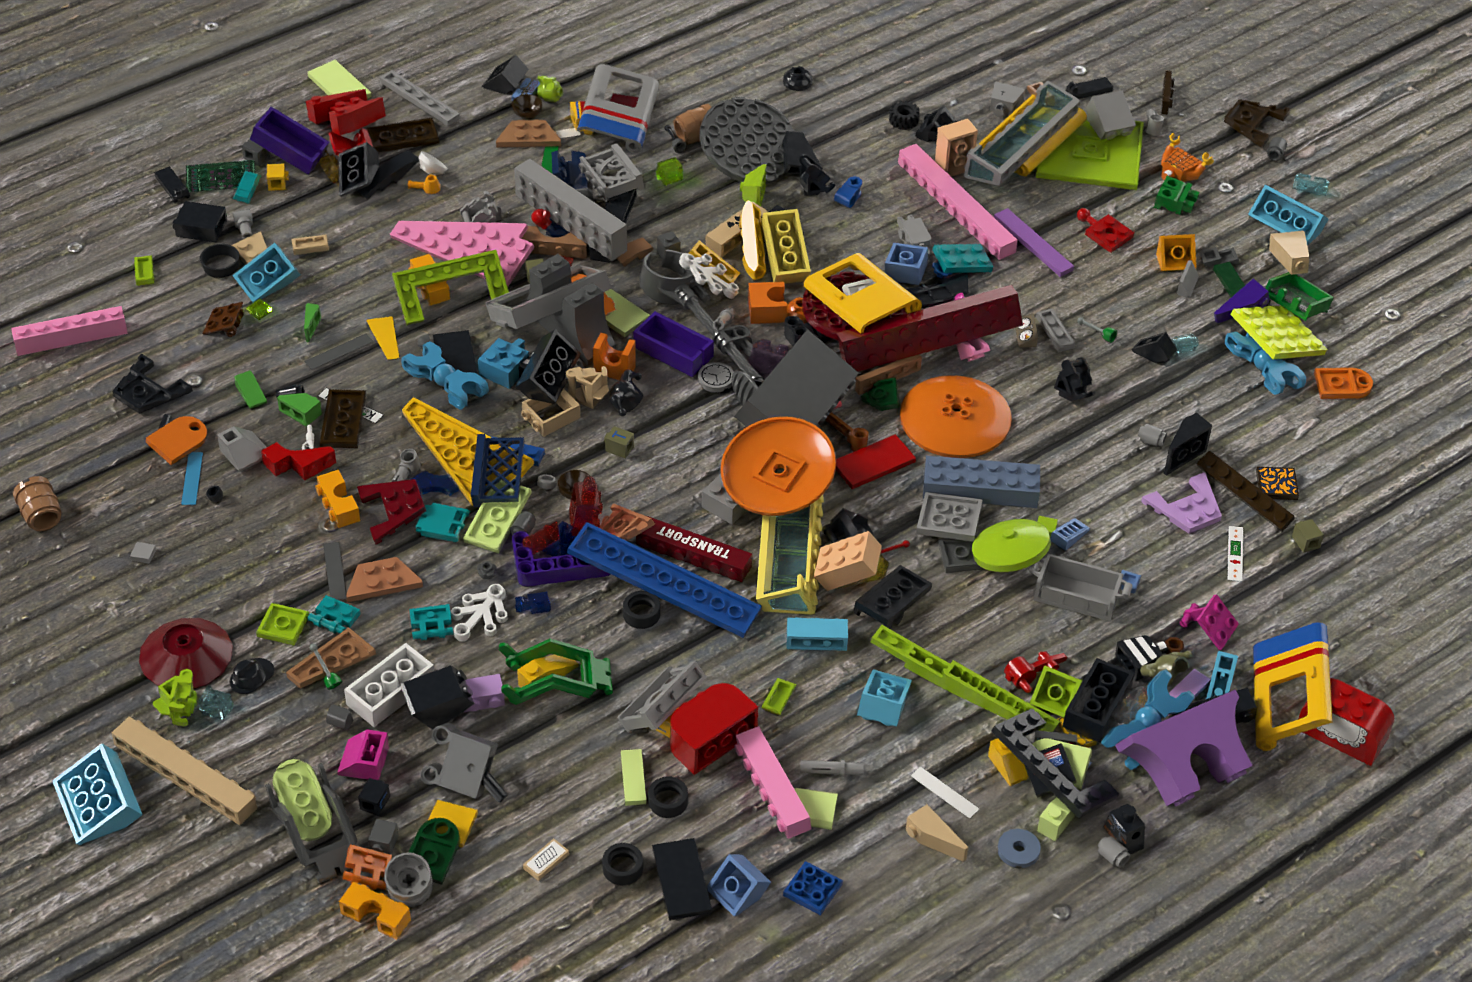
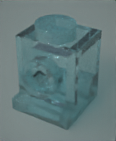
(215, 703)

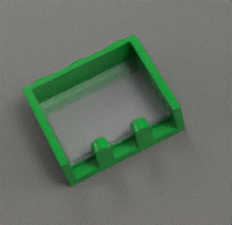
(1298, 295)

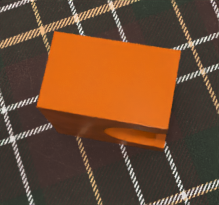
(767, 302)
(613, 359)

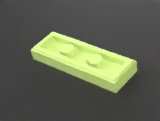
(633, 777)

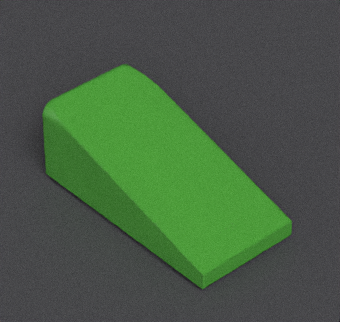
(312, 319)
(250, 389)

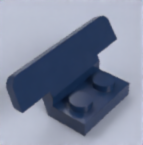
(569, 171)

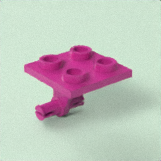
(1213, 619)

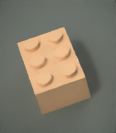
(954, 144)
(848, 561)

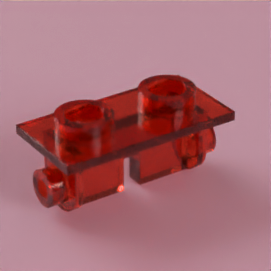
(542, 538)

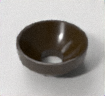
(527, 103)
(569, 478)

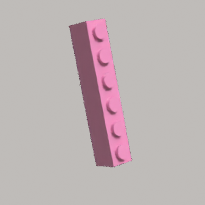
(69, 330)
(773, 783)

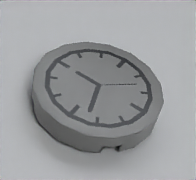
(715, 377)

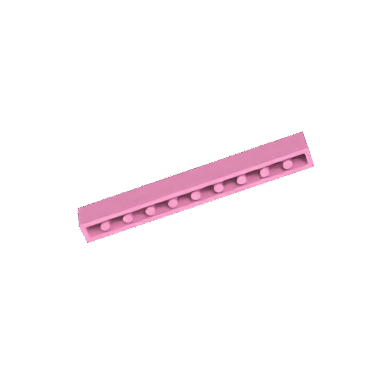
(957, 202)

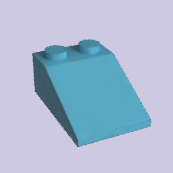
(266, 273)
(884, 698)

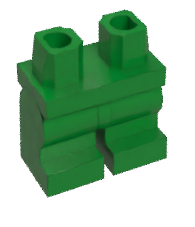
(1176, 196)

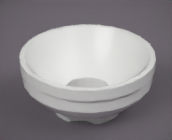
(431, 164)

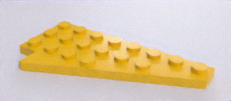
(455, 444)

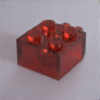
(585, 505)

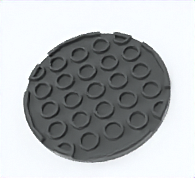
(743, 136)

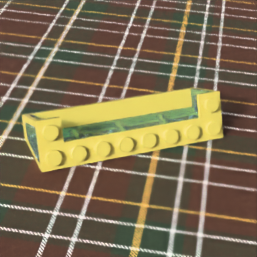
(789, 561)

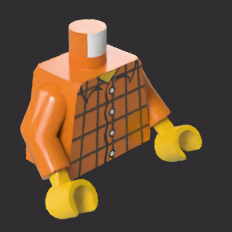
(1182, 165)

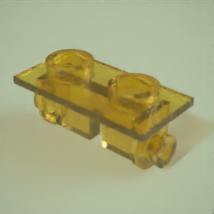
(330, 166)

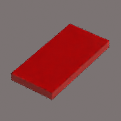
(874, 461)

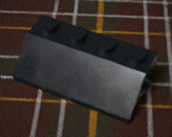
(547, 368)

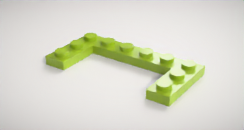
(409, 280)

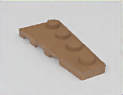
(337, 654)

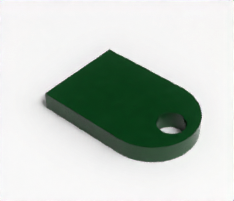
(437, 848)

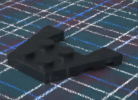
(143, 393)

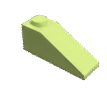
(1054, 819)

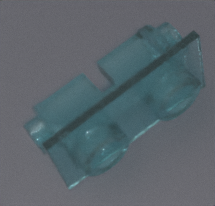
(1304, 183)

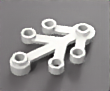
(707, 275)
(494, 594)

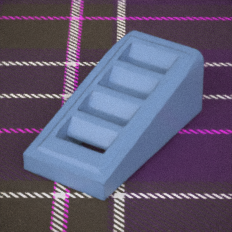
(1066, 542)

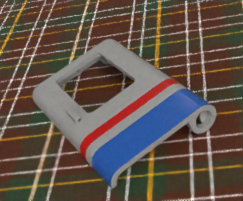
(618, 119)

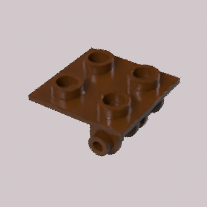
(225, 318)

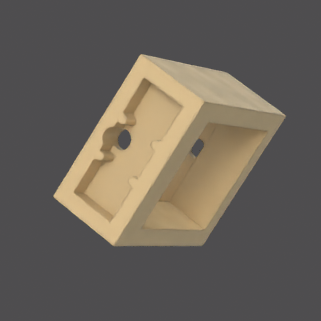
(565, 401)

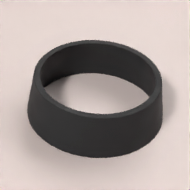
(215, 250)

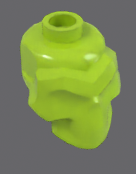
(549, 89)

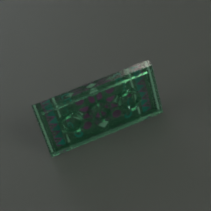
(217, 175)

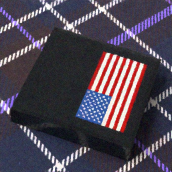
(1058, 757)

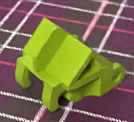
(177, 698)

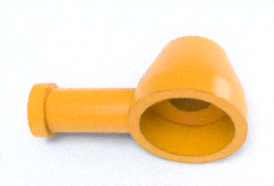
(430, 185)

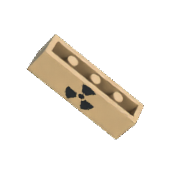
(727, 234)

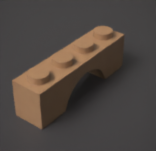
(565, 246)

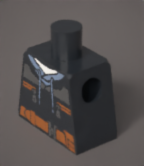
(1126, 828)

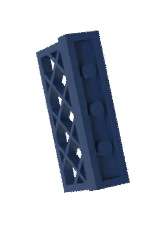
(481, 470)

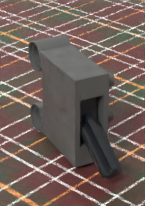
(465, 764)

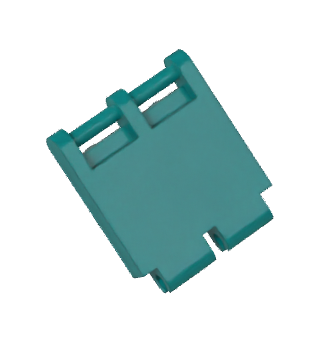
(442, 521)

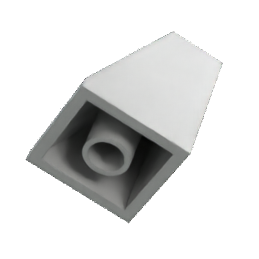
(1110, 115)

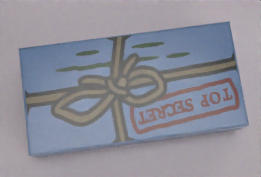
(527, 87)

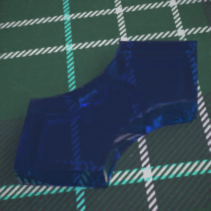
(436, 483)

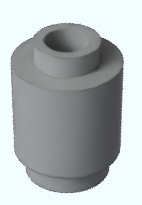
(1152, 435)
(1113, 851)

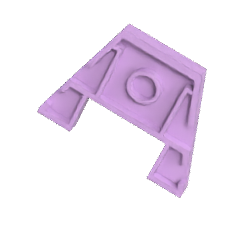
(1192, 511)

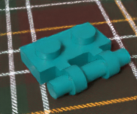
(337, 611)
(431, 617)

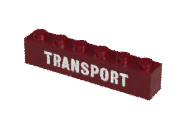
(696, 550)

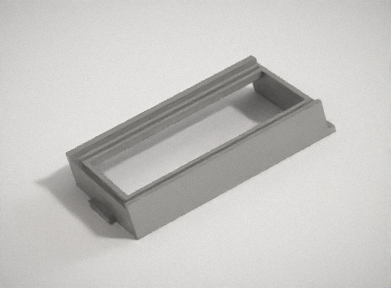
(544, 304)

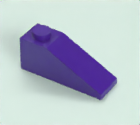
(1249, 296)

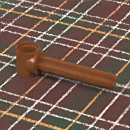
(856, 437)

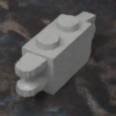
(914, 232)

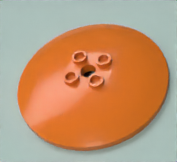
(966, 433)
(774, 444)

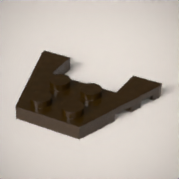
(1248, 115)

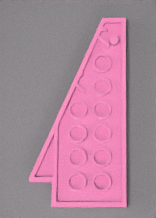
(464, 239)

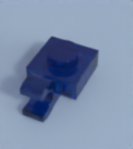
(535, 603)

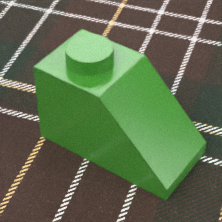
(300, 407)

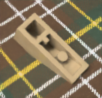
(935, 833)

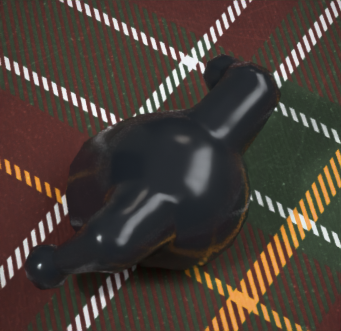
(625, 394)

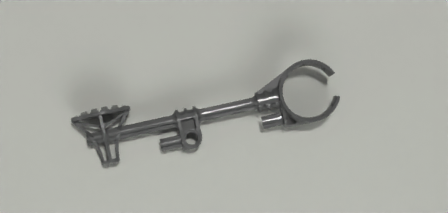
(683, 291)

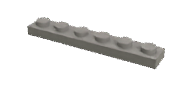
(420, 98)

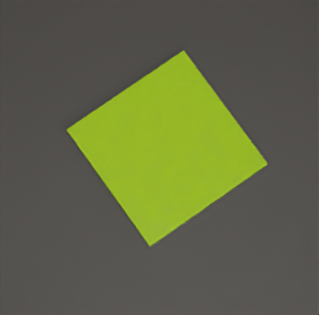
(1094, 160)

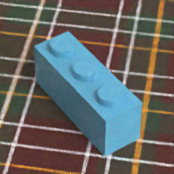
(817, 634)

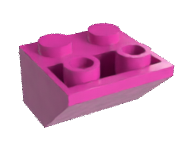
(365, 755)

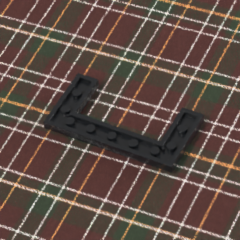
(1012, 735)

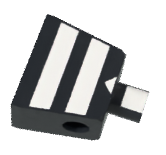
(1137, 652)

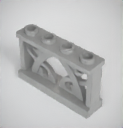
(608, 159)
(662, 697)

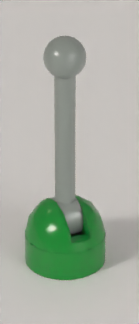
(1109, 334)
(331, 679)

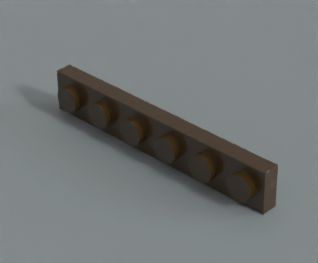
(1245, 491)

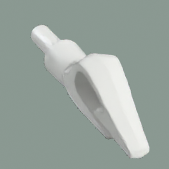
(309, 439)

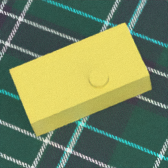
(785, 246)

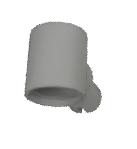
(1154, 122)
(243, 221)
(409, 464)

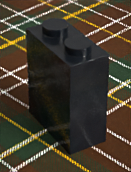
(200, 221)

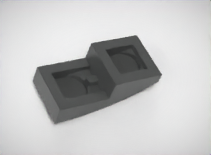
(1213, 257)

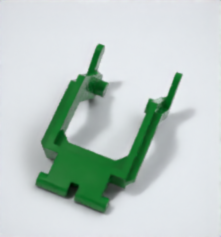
(594, 671)

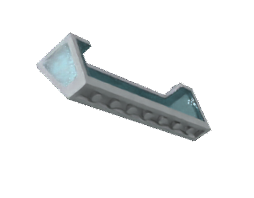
(1022, 137)

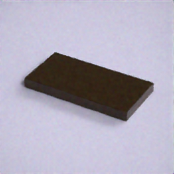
(403, 135)
(343, 418)

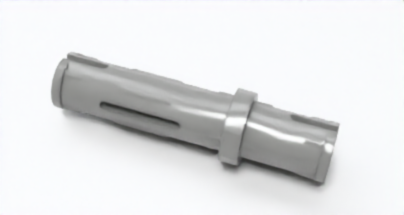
(725, 318)
(830, 767)

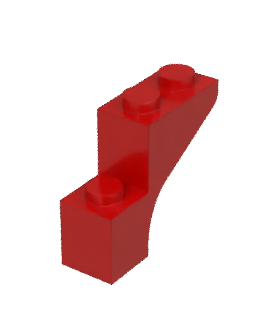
(304, 462)

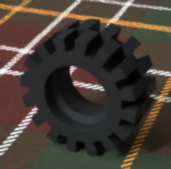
(904, 115)

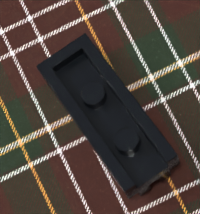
(1089, 88)
(171, 184)

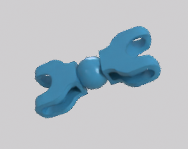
(1276, 371)
(454, 381)
(1157, 707)

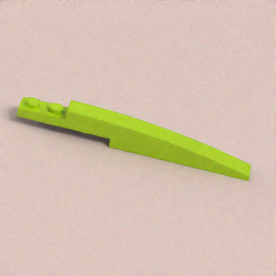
(956, 678)

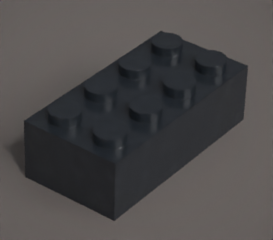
(1098, 700)

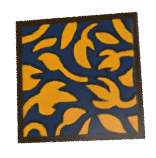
(1278, 482)

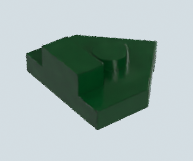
(883, 395)

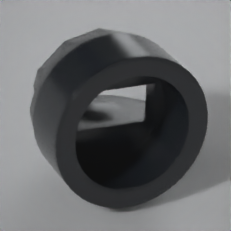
(215, 494)

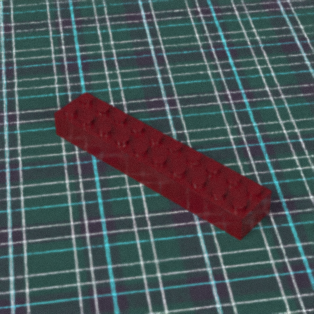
(931, 328)

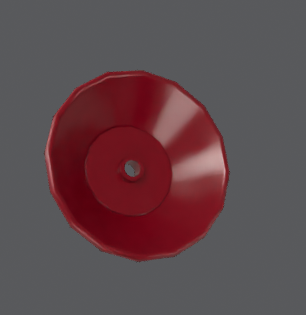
(186, 645)

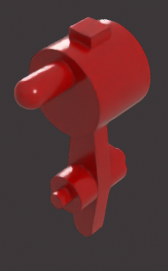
(1023, 673)

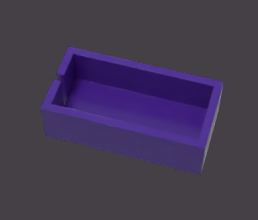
(289, 140)
(673, 344)

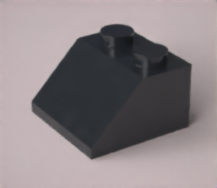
(506, 76)

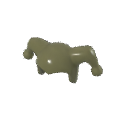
(1173, 662)

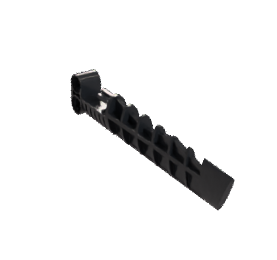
(946, 289)

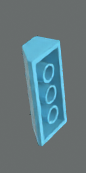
(1287, 214)

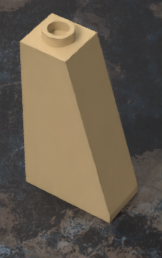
(1291, 251)

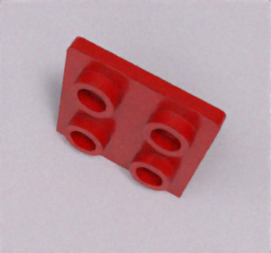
(341, 143)

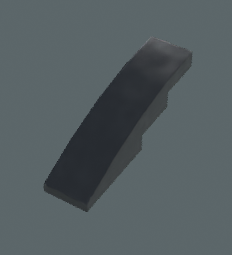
(390, 171)

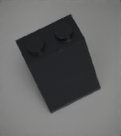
(438, 696)

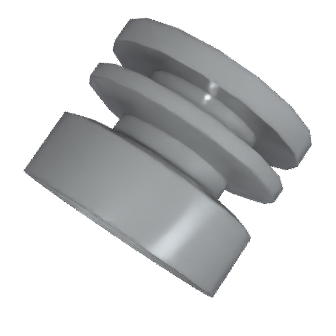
(405, 868)

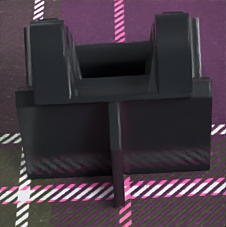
(929, 128)
(813, 177)
(1074, 380)
(846, 523)

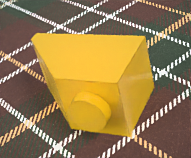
(1007, 763)

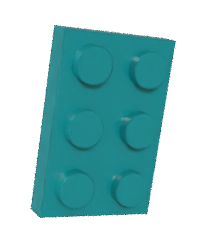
(962, 258)

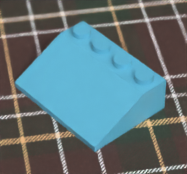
(97, 795)

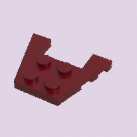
(401, 502)

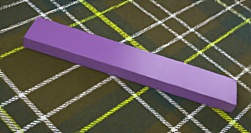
(1034, 242)

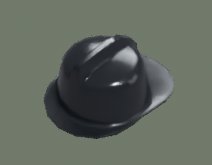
(250, 675)

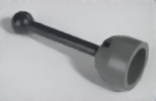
(678, 144)

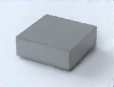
(143, 552)

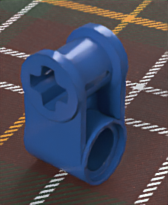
(849, 192)

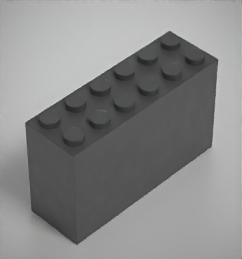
(802, 385)

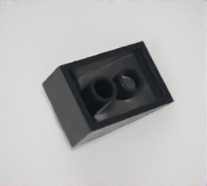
(357, 168)
(1188, 442)

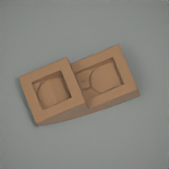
(636, 248)

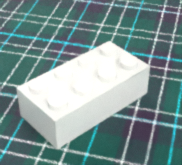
(379, 690)

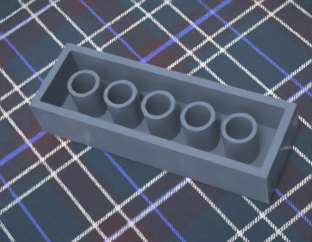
(983, 479)

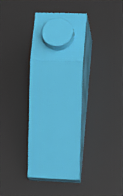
(1222, 674)

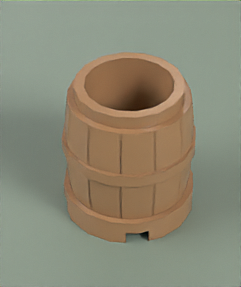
(688, 124)
(38, 503)

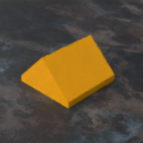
(1175, 251)

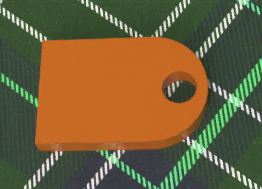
(1342, 383)
(177, 439)

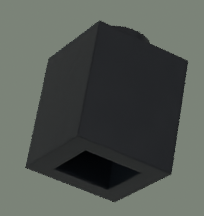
(374, 796)

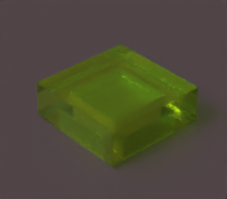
(259, 309)

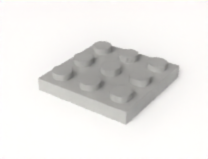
(949, 516)

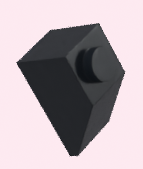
(1156, 348)

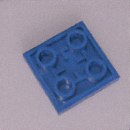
(812, 888)

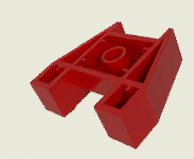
(345, 110)

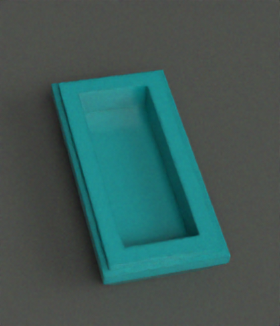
(247, 187)

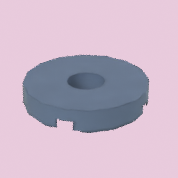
(1021, 838)

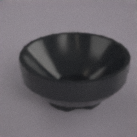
(797, 82)

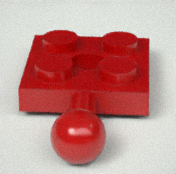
(1099, 229)

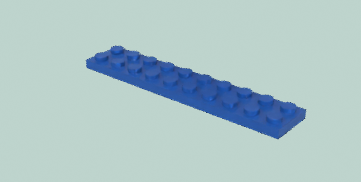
(664, 579)

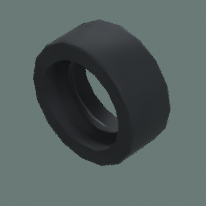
(641, 621)
(668, 810)
(622, 850)

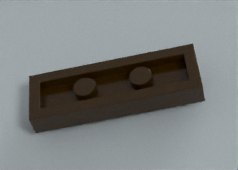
(1167, 94)

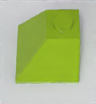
(754, 185)
(1055, 691)

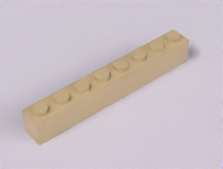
(185, 770)

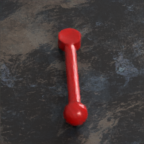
(906, 543)

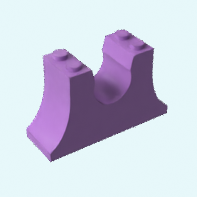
(1204, 731)

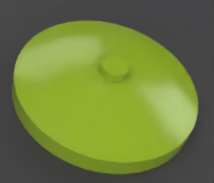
(1011, 545)

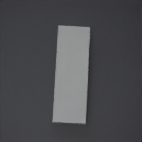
(1055, 330)

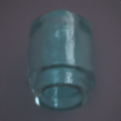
(1185, 343)

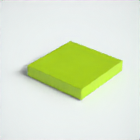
(282, 624)

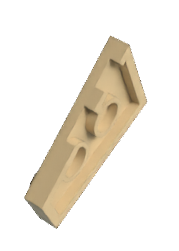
(250, 247)

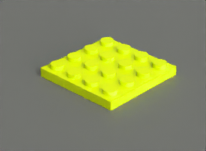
(1279, 332)

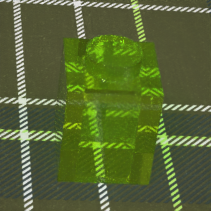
(669, 171)

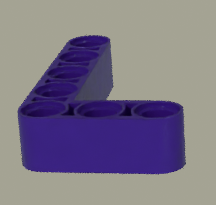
(550, 569)

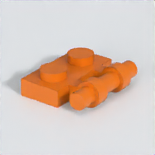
(366, 861)

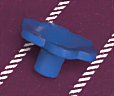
(938, 270)

